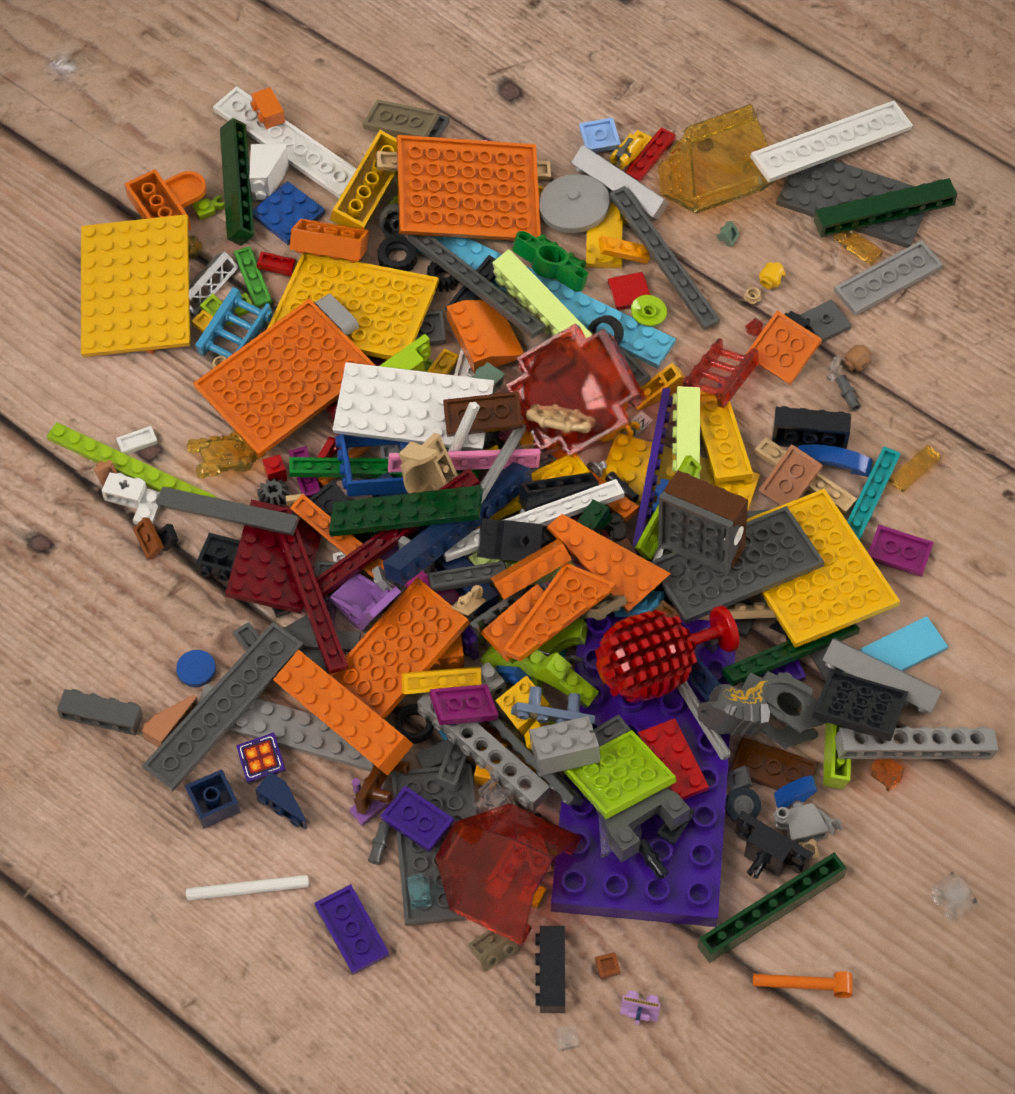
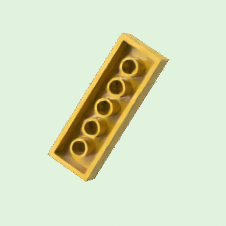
(365, 187)

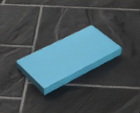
(908, 645)

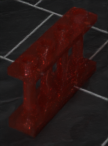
(731, 383)

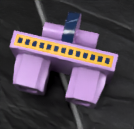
(639, 1008)

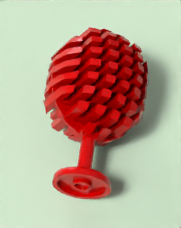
(655, 654)

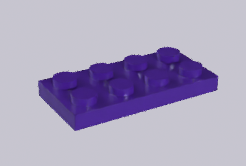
(351, 929)

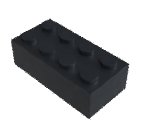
(810, 427)

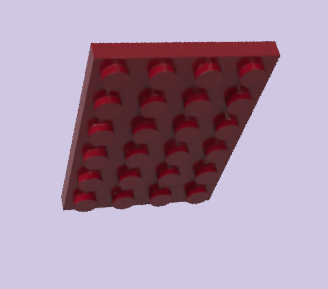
(261, 567)

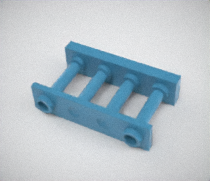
(224, 315)

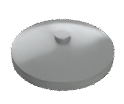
(574, 203)

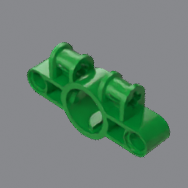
(567, 267)

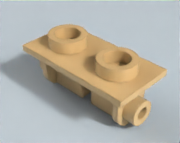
(470, 602)

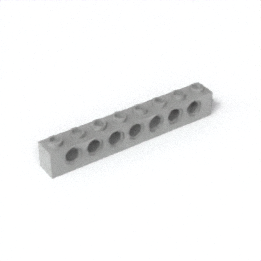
(984, 748)
(531, 797)

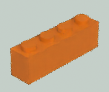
(531, 569)

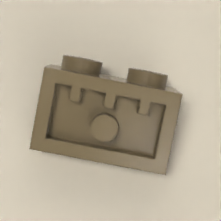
(492, 949)

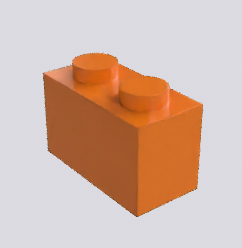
(267, 108)

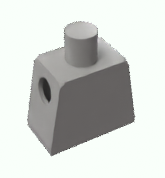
(493, 680)

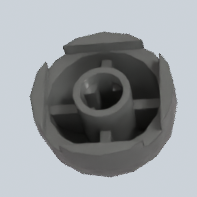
(390, 221)

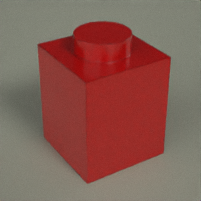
(275, 468)

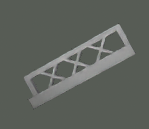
(206, 275)

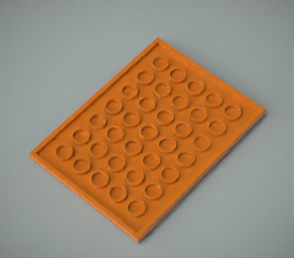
(467, 188)
(281, 377)

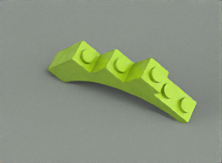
(549, 669)

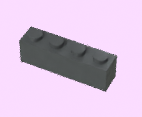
(100, 711)

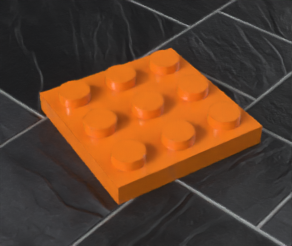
(785, 347)

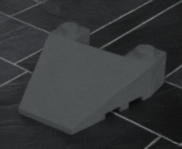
(619, 827)

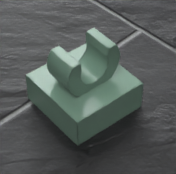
(728, 234)

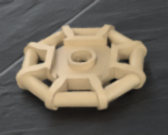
(560, 418)

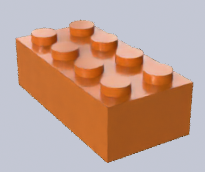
(329, 240)

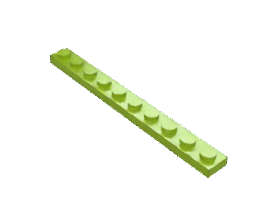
(123, 463)

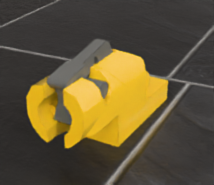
(630, 148)

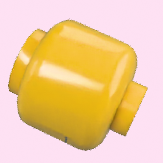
(772, 275)

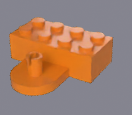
(167, 197)

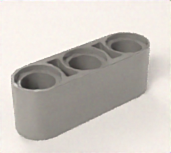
(337, 314)

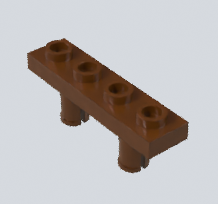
(371, 787)

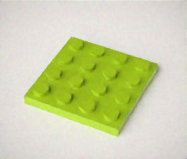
(623, 776)

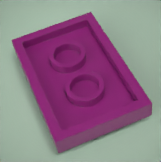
(900, 550)
(463, 704)

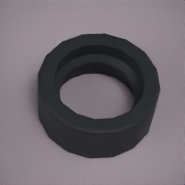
(613, 322)
(415, 738)

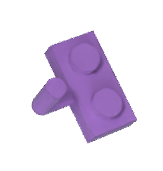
(374, 809)

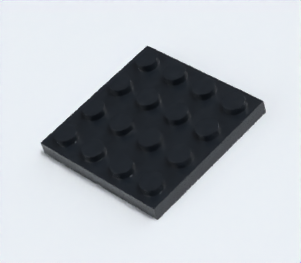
(860, 705)

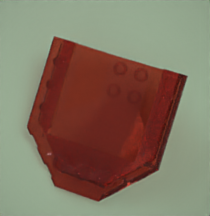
(496, 865)

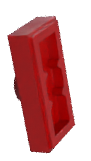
(276, 263)

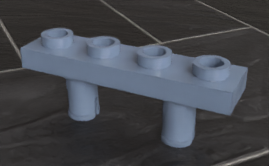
(546, 714)

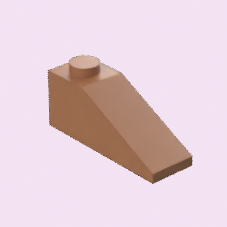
(166, 721)

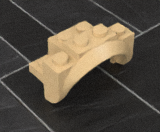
(426, 465)

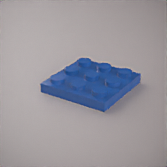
(285, 209)

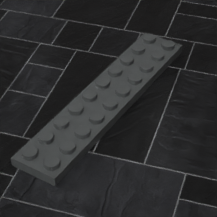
(222, 707)

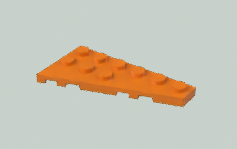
(602, 557)
(563, 601)

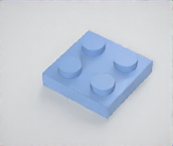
(600, 135)

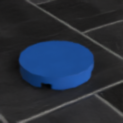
(196, 668)

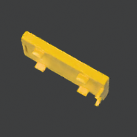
(609, 227)

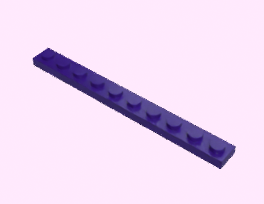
(653, 465)

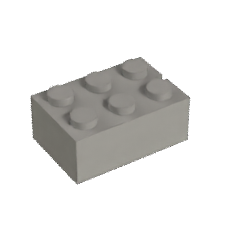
(564, 745)

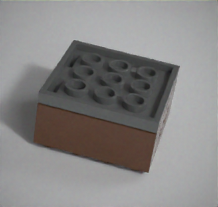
(702, 522)

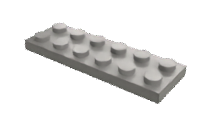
(888, 277)

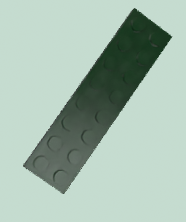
(406, 510)

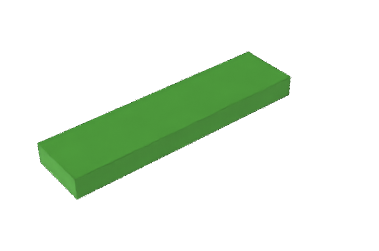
(252, 277)

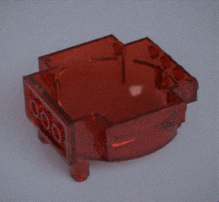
(582, 376)

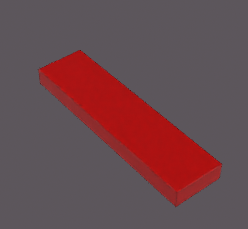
(650, 154)

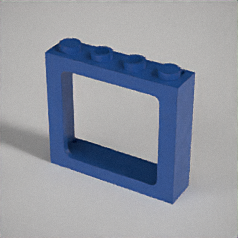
(370, 486)

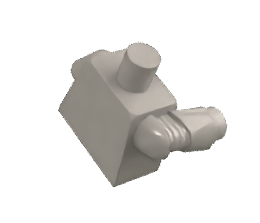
(805, 822)

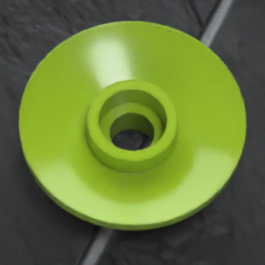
(651, 305)

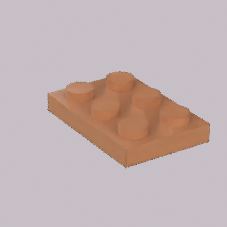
(790, 476)

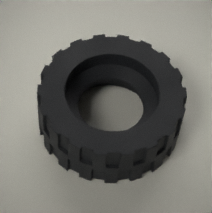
(397, 243)

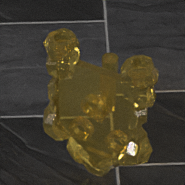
(222, 454)

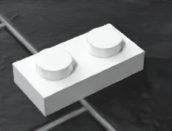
(147, 507)

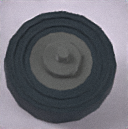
(742, 800)

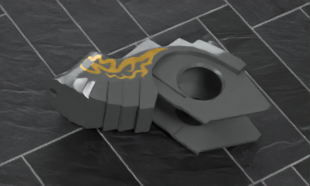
(749, 706)

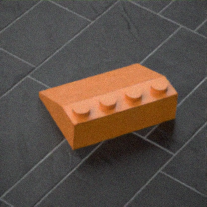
(483, 334)

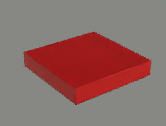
(627, 289)

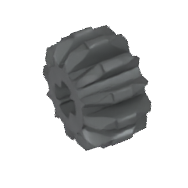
(273, 492)

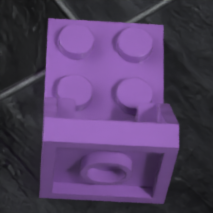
(362, 600)

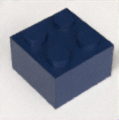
(212, 798)

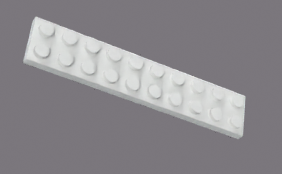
(831, 141)
(302, 150)

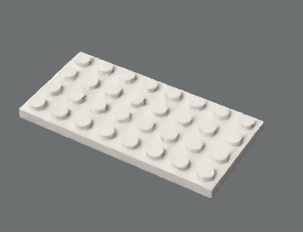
(402, 404)

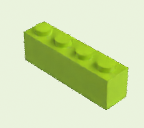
(836, 770)

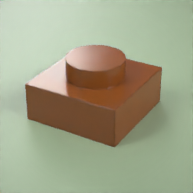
(607, 965)

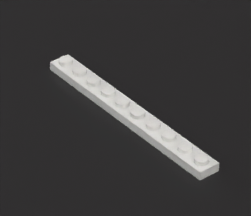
(546, 514)

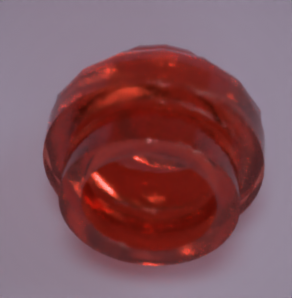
(754, 327)

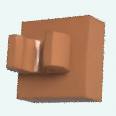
(103, 470)

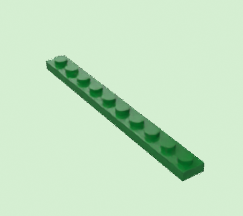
(331, 467)

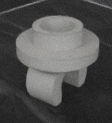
(597, 467)

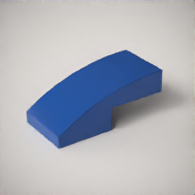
(796, 790)

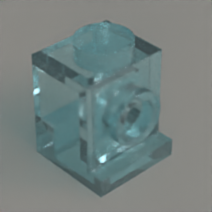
(418, 891)

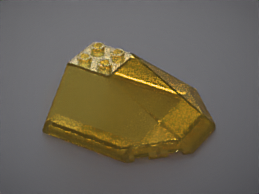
(714, 162)

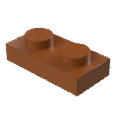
(148, 538)

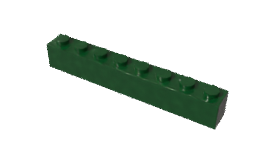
(236, 182)
(885, 207)
(771, 907)

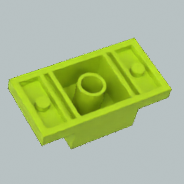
(412, 356)

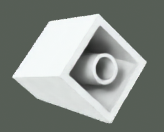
(267, 168)

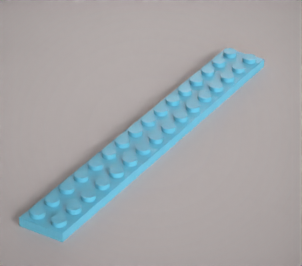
(638, 340)

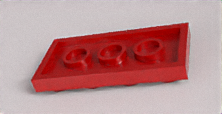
(673, 750)

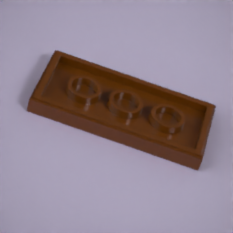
(495, 413)
(771, 765)

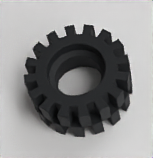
(444, 283)

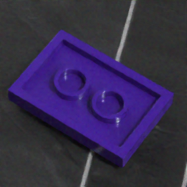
(417, 819)

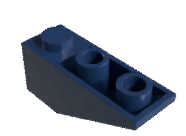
(277, 795)

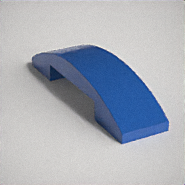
(839, 457)

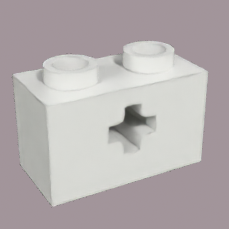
(123, 490)

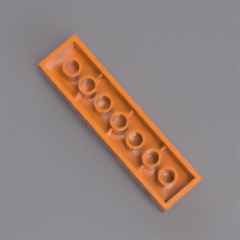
(343, 712)

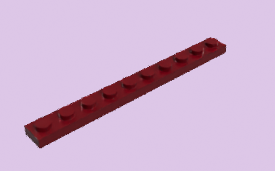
(378, 545)
(312, 600)

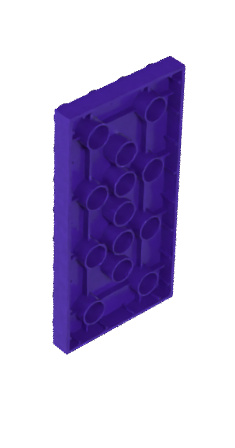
(629, 888)

